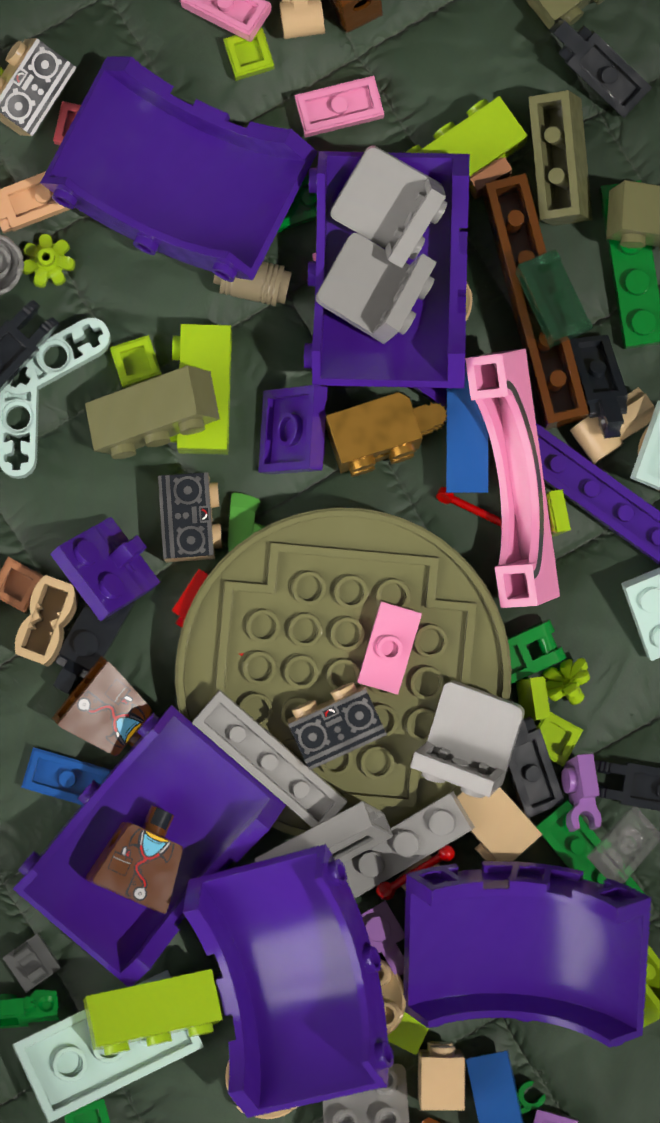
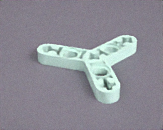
(40, 376)

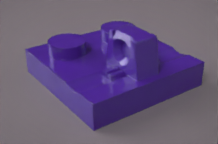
(293, 430)
(106, 567)

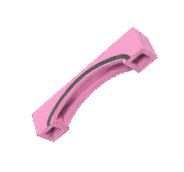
(505, 399)

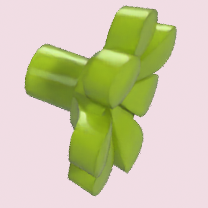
(50, 268)
(567, 680)

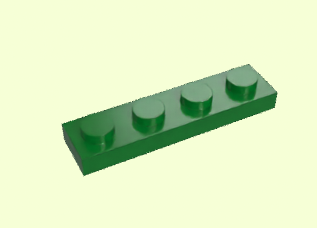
(634, 287)

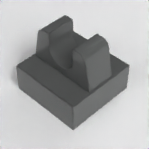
(32, 962)

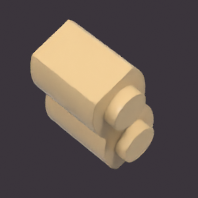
(51, 609)

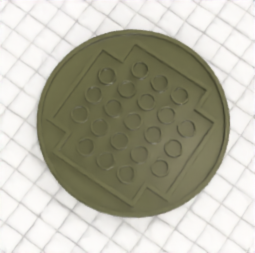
(303, 614)

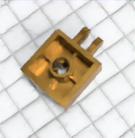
(380, 431)

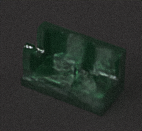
(553, 298)

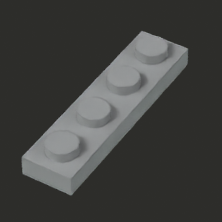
(268, 760)
(411, 842)

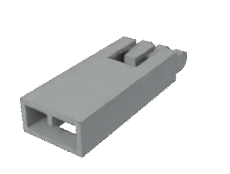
(344, 834)

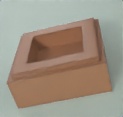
(495, 171)
(17, 584)

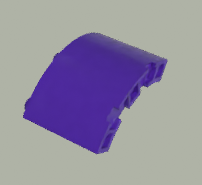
(177, 172)
(434, 345)
(216, 820)
(526, 948)
(293, 980)

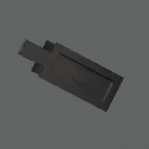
(600, 67)
(601, 382)
(86, 644)
(533, 772)

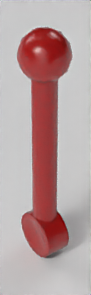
(448, 498)
(387, 890)

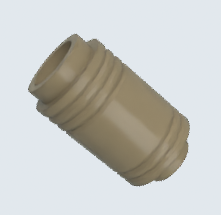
(267, 287)

